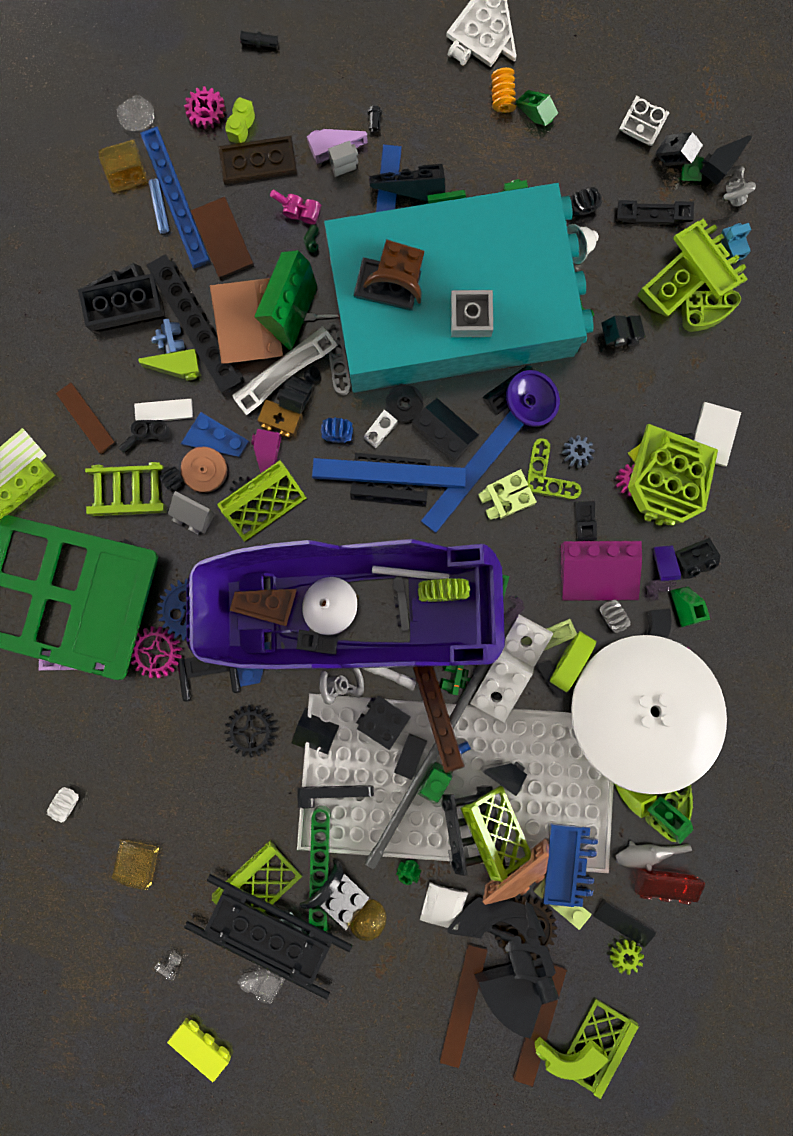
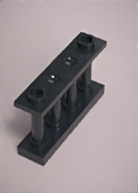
(449, 805)

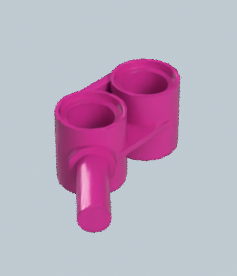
(296, 209)

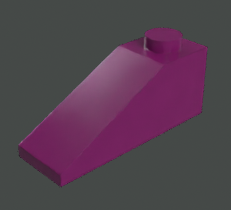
(266, 448)

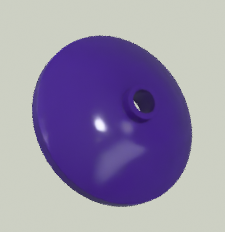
(540, 393)

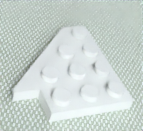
(485, 30)

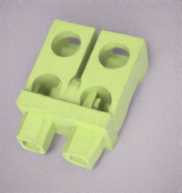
(501, 497)

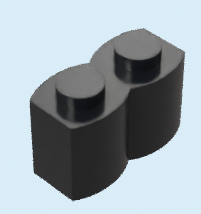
(295, 394)

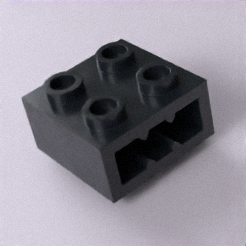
(382, 722)

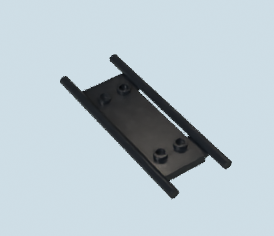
(267, 939)

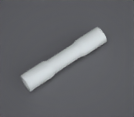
(400, 679)

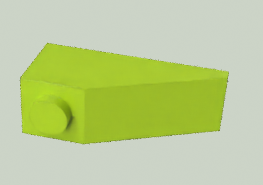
(178, 364)

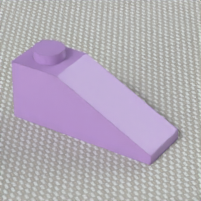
(322, 140)

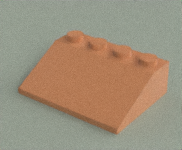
(238, 331)

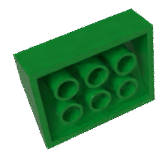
(287, 297)

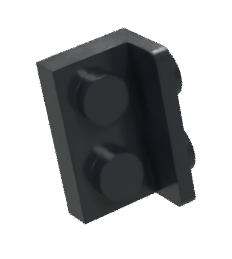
(698, 558)

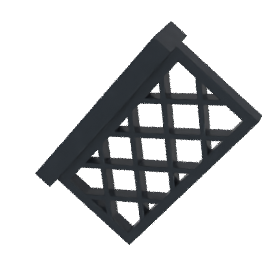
(385, 494)

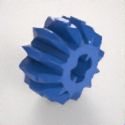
(336, 430)

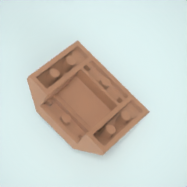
(522, 878)

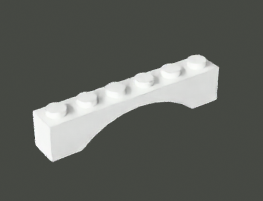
(264, 384)

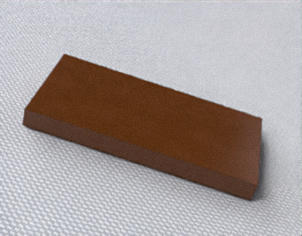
(222, 238)

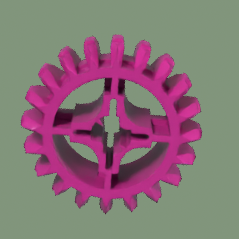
(157, 643)

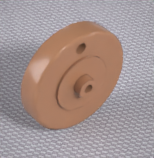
(204, 469)

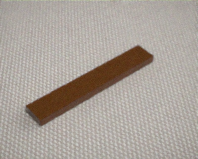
(439, 718)
(463, 1006)
(529, 1060)

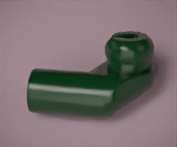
(309, 239)

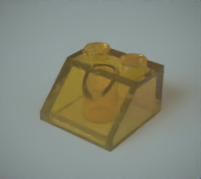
(135, 864)

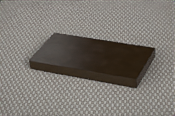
(257, 159)

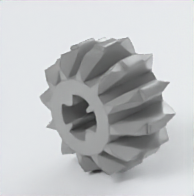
(615, 616)

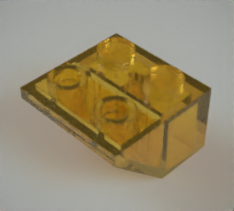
(123, 166)

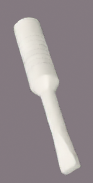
(312, 316)

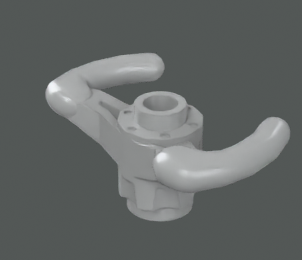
(737, 188)
(338, 685)

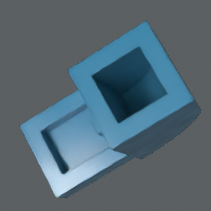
(735, 240)

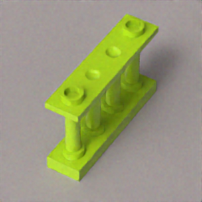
(135, 506)

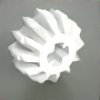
(62, 804)

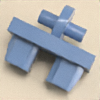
(168, 330)

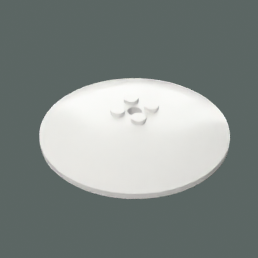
(616, 722)

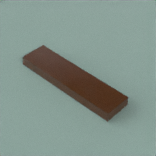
(85, 418)

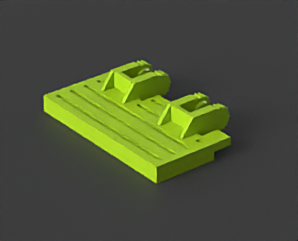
(710, 258)

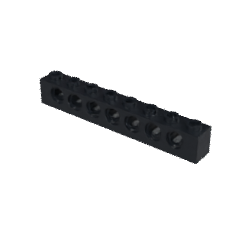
(161, 268)

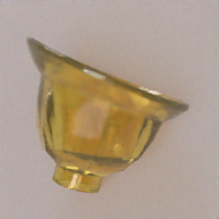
(369, 921)

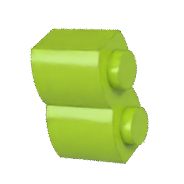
(240, 120)

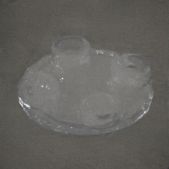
(135, 114)

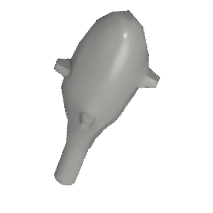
(648, 854)

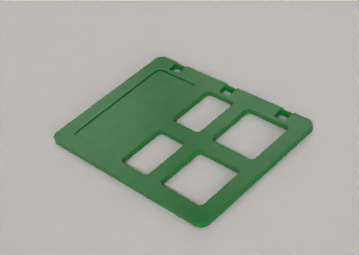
(103, 607)

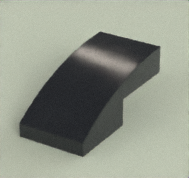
(585, 521)
(317, 642)
(410, 756)

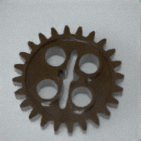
(542, 915)

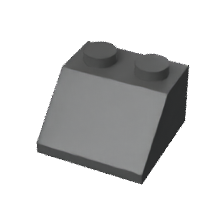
(190, 513)

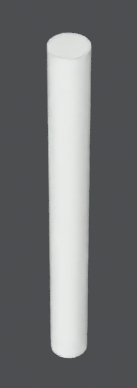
(409, 573)

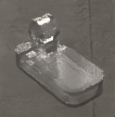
(174, 959)

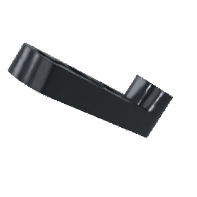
(307, 795)

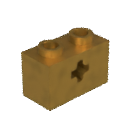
(271, 412)

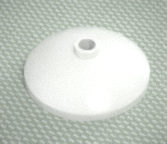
(339, 607)

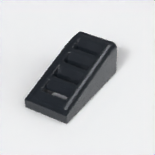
(546, 671)

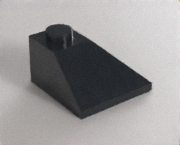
(507, 775)

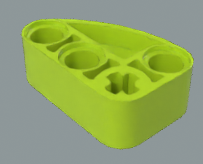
(705, 313)
(573, 661)
(682, 802)

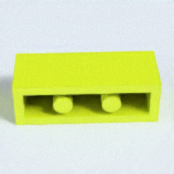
(200, 1049)

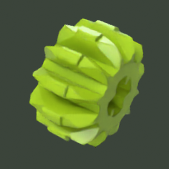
(633, 952)

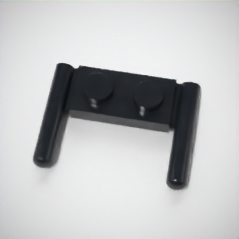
(194, 667)

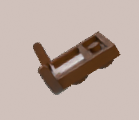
(400, 266)

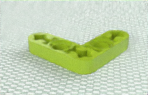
(540, 475)

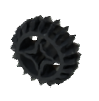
(250, 722)

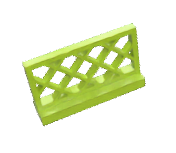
(251, 491)
(486, 843)
(256, 863)
(616, 1052)

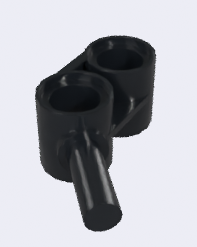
(149, 433)

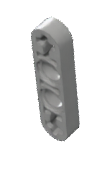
(339, 358)

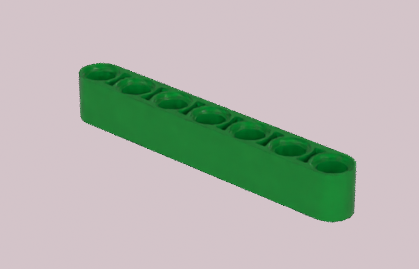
(319, 864)

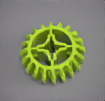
(443, 590)

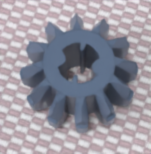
(583, 447)

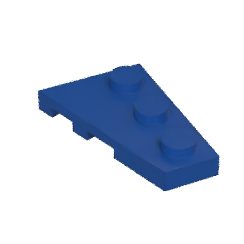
(210, 433)

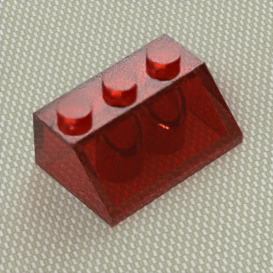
(668, 886)

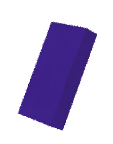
(667, 563)

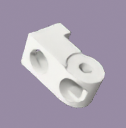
(380, 428)

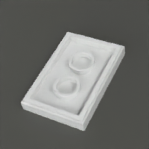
(717, 429)

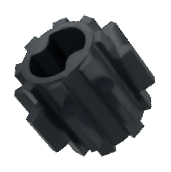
(171, 478)

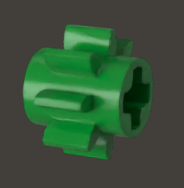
(408, 872)

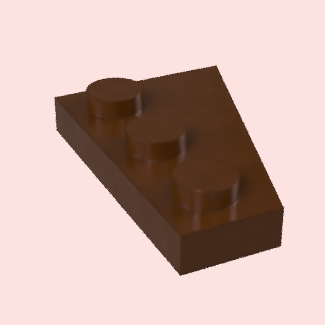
(266, 605)

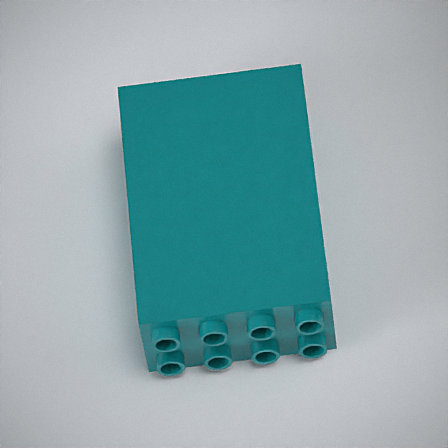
(482, 242)

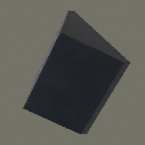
(314, 732)

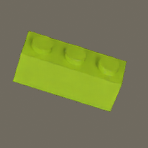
(671, 286)

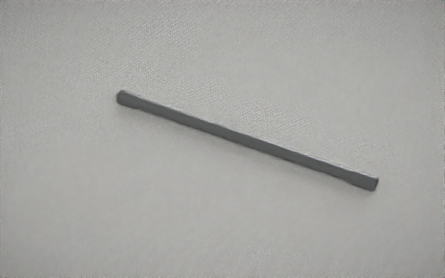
(377, 852)

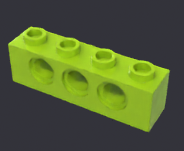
(23, 485)

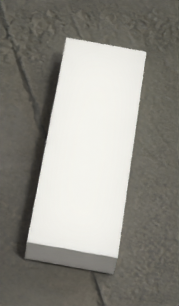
(164, 410)

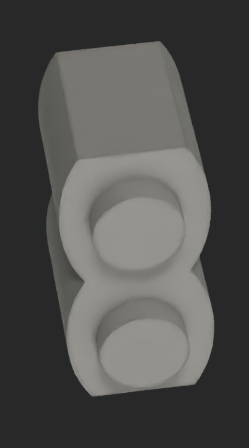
(343, 158)

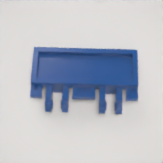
(566, 865)

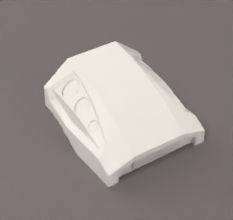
(643, 121)
(442, 905)

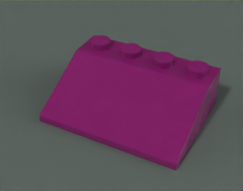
(601, 570)

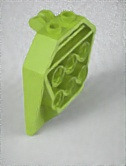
(657, 499)

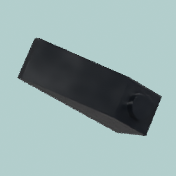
(720, 162)

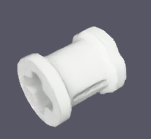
(459, 53)

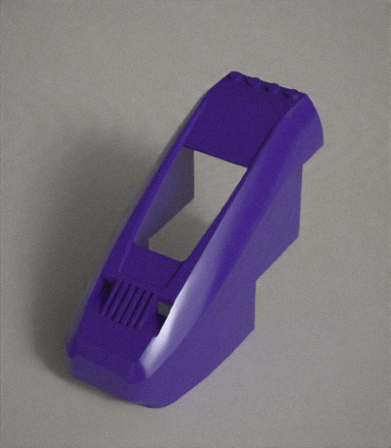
(440, 632)

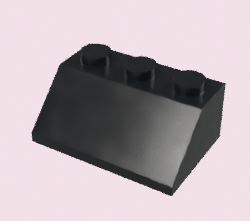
(444, 429)

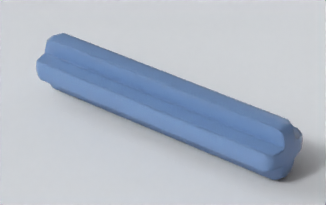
(158, 206)

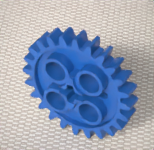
(171, 603)

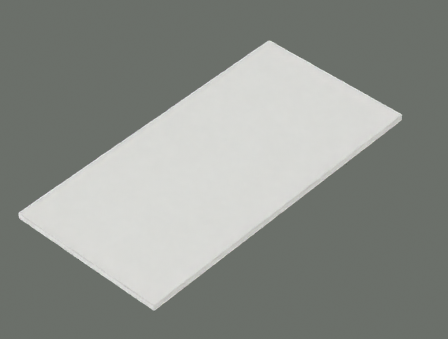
(557, 788)

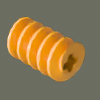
(503, 91)

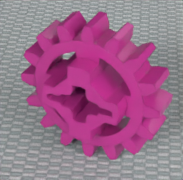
(207, 100)

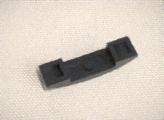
(655, 214)

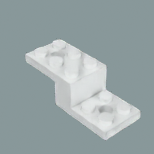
(512, 668)

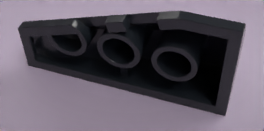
(414, 184)

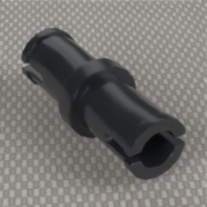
(259, 39)

